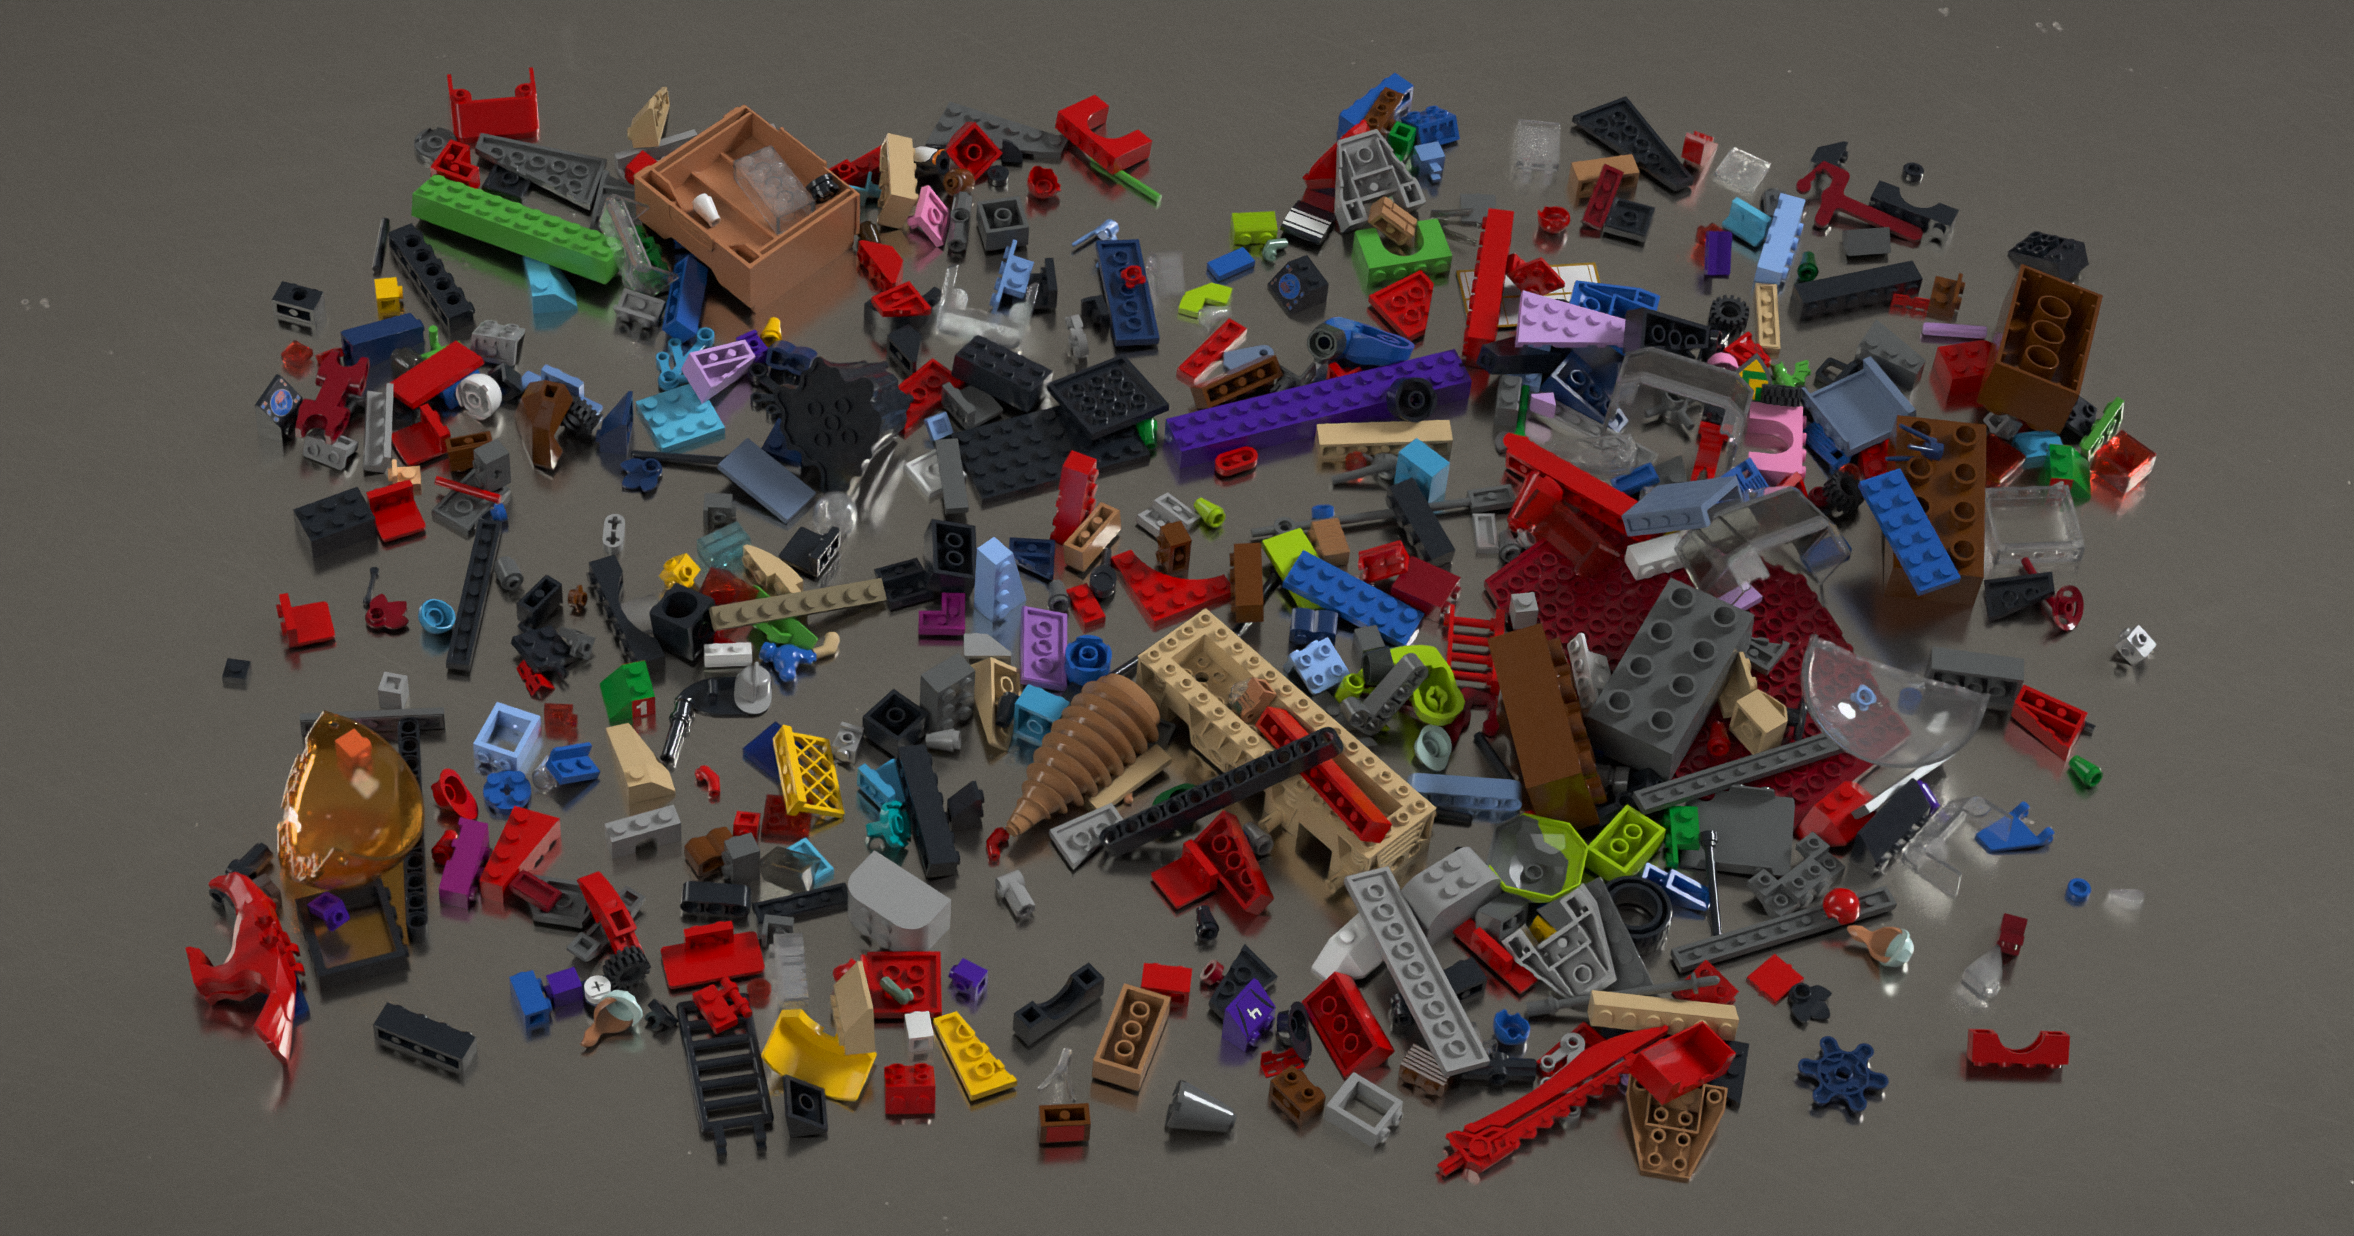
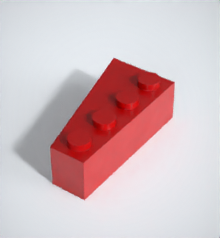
(1233, 857)

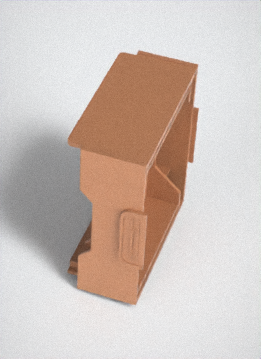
(743, 246)

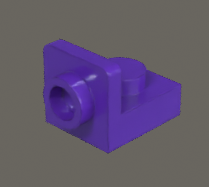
(329, 909)

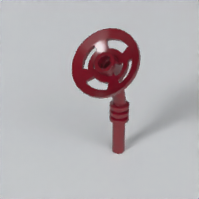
(2062, 605)

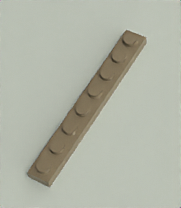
(797, 604)

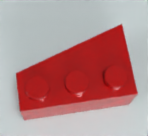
(2049, 720)

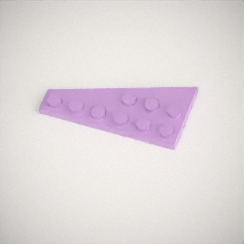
(1564, 324)

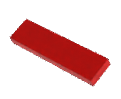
(1211, 351)

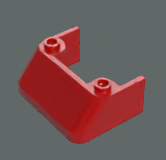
(501, 117)

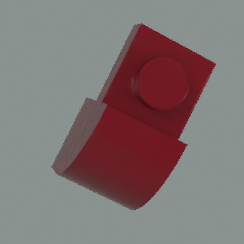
(2011, 933)

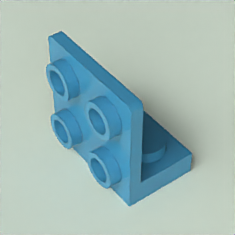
(880, 784)

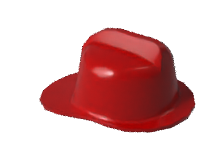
(453, 795)

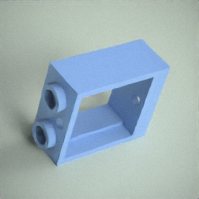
(514, 719)

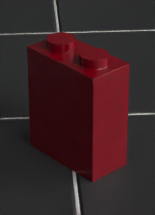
(1427, 588)

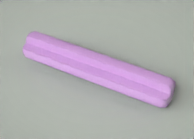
(1954, 330)

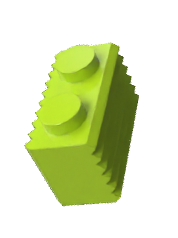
(1253, 227)

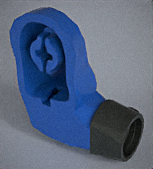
(1357, 342)

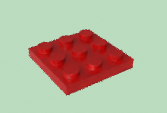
(908, 969)

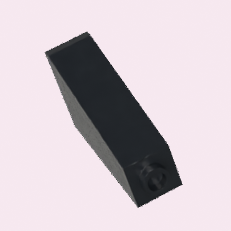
(1505, 358)

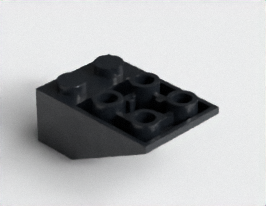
(2051, 254)

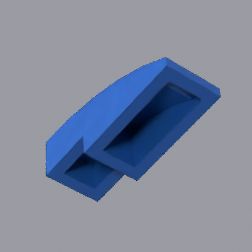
(1680, 888)

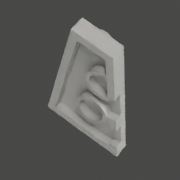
(1081, 835)

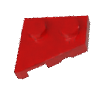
(901, 301)
(1745, 348)

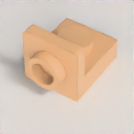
(400, 474)

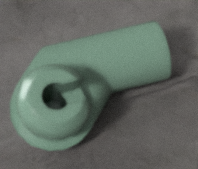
(1271, 246)
(896, 992)

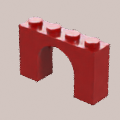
(1111, 153)

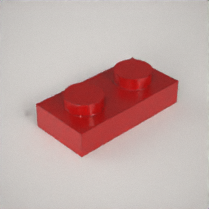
(1086, 605)

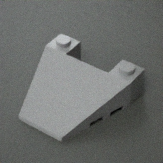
(1365, 174)
(1574, 956)

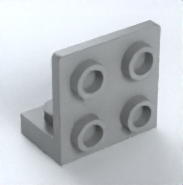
(496, 342)

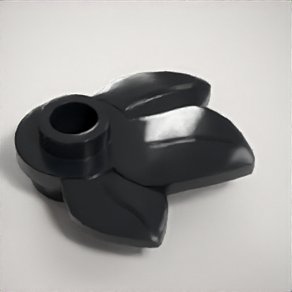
(1812, 1002)

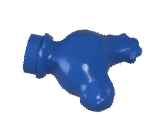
(786, 658)

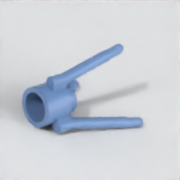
(1105, 232)

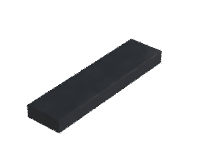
(803, 903)

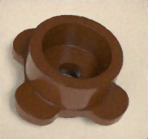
(577, 598)

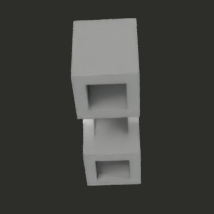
(626, 833)

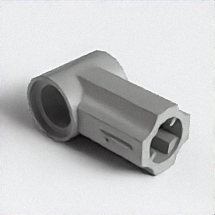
(1014, 890)

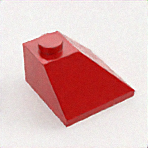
(972, 149)

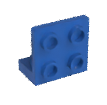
(1433, 125)

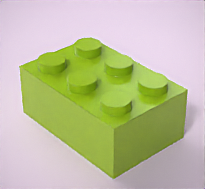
(1624, 845)

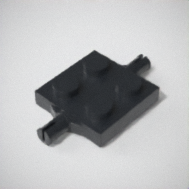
(543, 649)

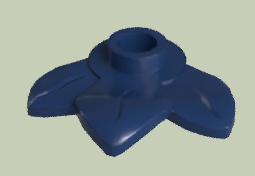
(641, 473)

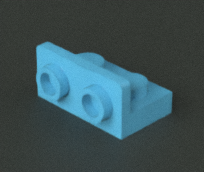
(1747, 222)

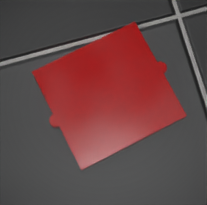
(1774, 978)

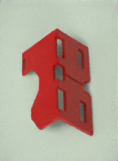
(1906, 300)
(530, 678)
(1269, 1056)

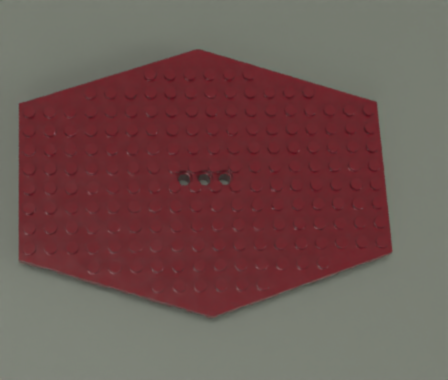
(1613, 609)

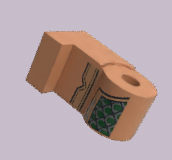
(1253, 700)

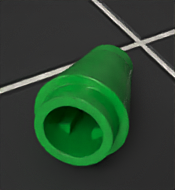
(1148, 432)
(2086, 771)

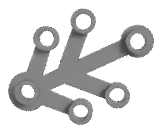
(1571, 1052)

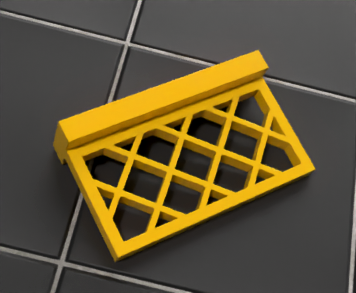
(792, 773)

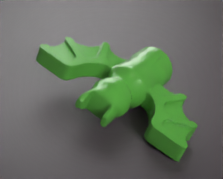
(1797, 378)

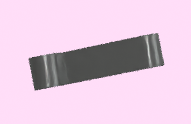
(1386, 697)

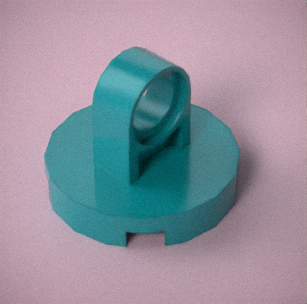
(893, 825)

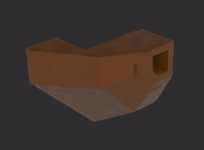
(539, 418)

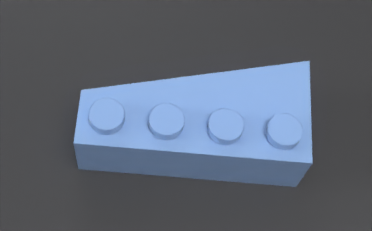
(1780, 241)
(996, 581)

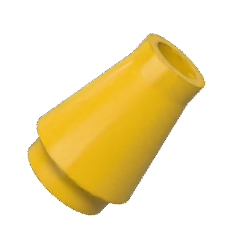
(771, 332)

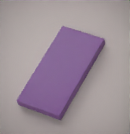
(1043, 648)

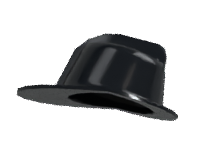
(1294, 1029)

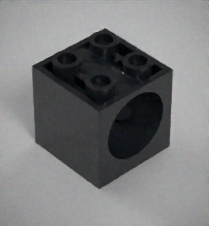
(683, 621)

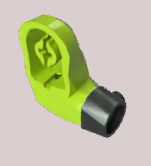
(1437, 697)

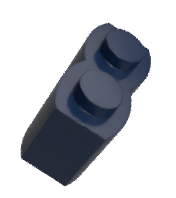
(787, 356)
(1312, 625)

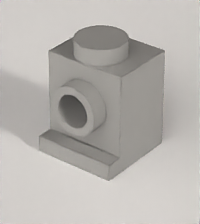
(848, 742)

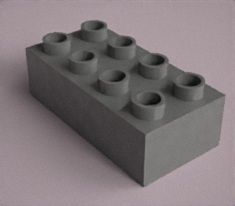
(1669, 679)

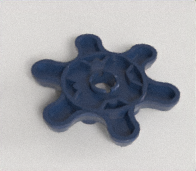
(1850, 1063)

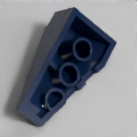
(1578, 389)

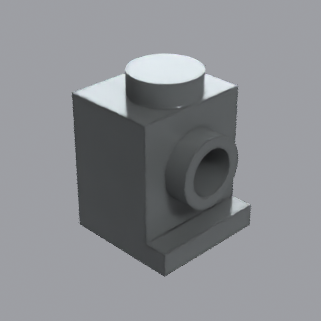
(718, 508)

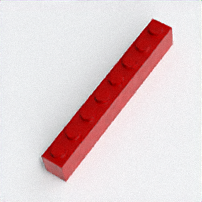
(1578, 486)
(1328, 780)

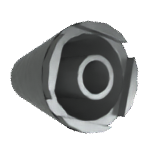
(1198, 1110)

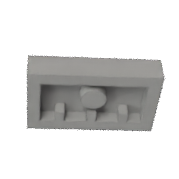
(331, 455)

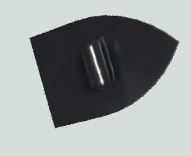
(714, 696)

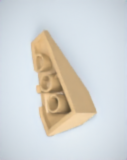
(650, 121)
(991, 681)
(638, 766)

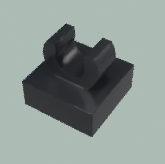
(662, 1015)

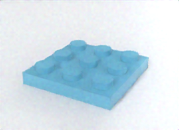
(679, 418)

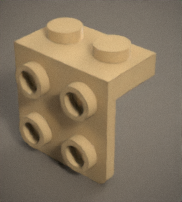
(1738, 686)

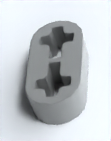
(609, 534)

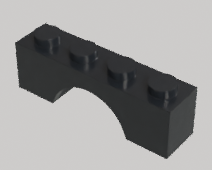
(1934, 220)
(1079, 991)

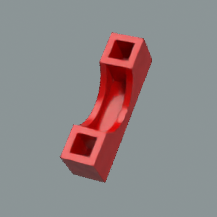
(2048, 1049)

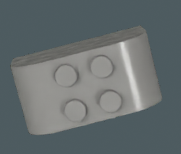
(1450, 893)
(896, 906)

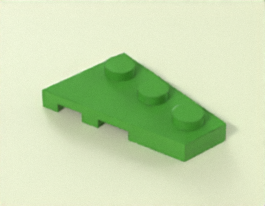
(2112, 414)

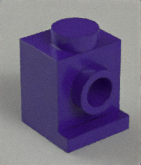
(757, 346)
(969, 978)

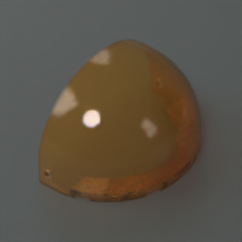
(347, 808)

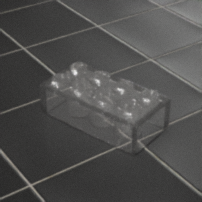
(773, 188)

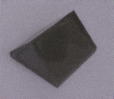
(789, 868)

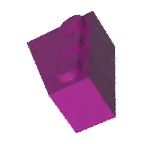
(466, 865)

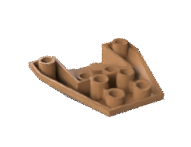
(1674, 1134)

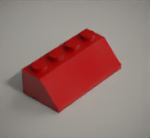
(1347, 1025)

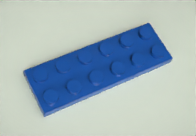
(1909, 532)
(1352, 599)

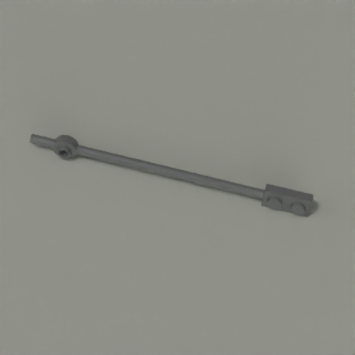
(1478, 500)

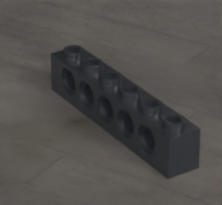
(431, 277)

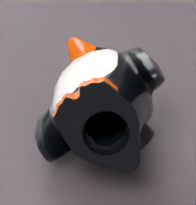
(931, 161)

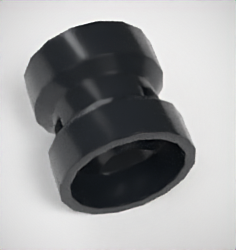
(1401, 1015)

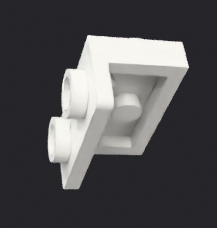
(727, 654)

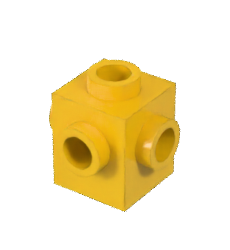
(679, 570)

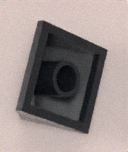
(804, 1107)

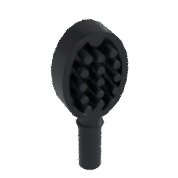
(1103, 577)

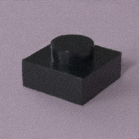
(236, 671)

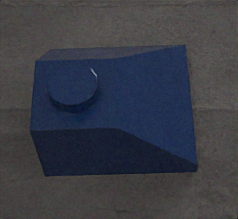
(617, 427)

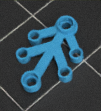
(672, 379)

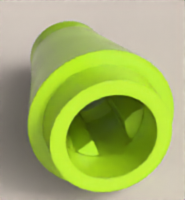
(1210, 513)

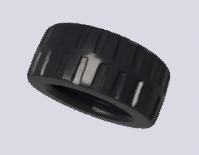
(1652, 898)

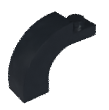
(932, 297)

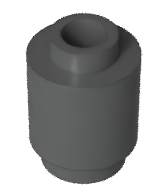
(508, 573)

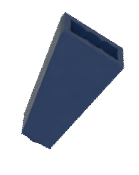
(380, 339)

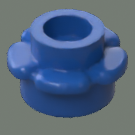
(498, 513)

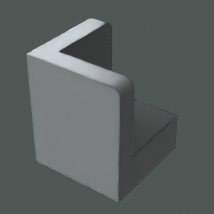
(393, 691)

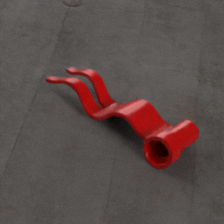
(1708, 449)

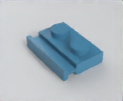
(2035, 444)

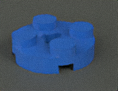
(506, 780)

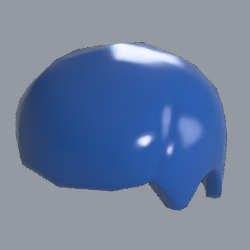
(1510, 1028)

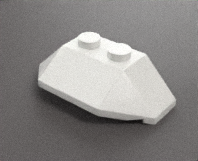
(1349, 952)

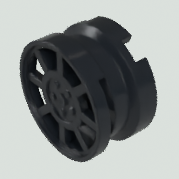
(823, 188)

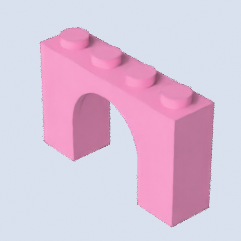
(1785, 424)

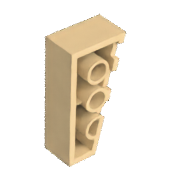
(896, 181)

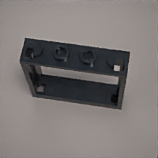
(363, 968)

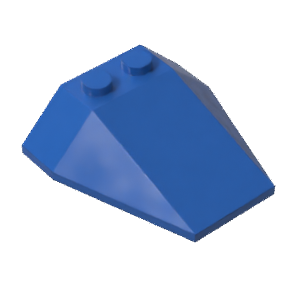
(1612, 299)

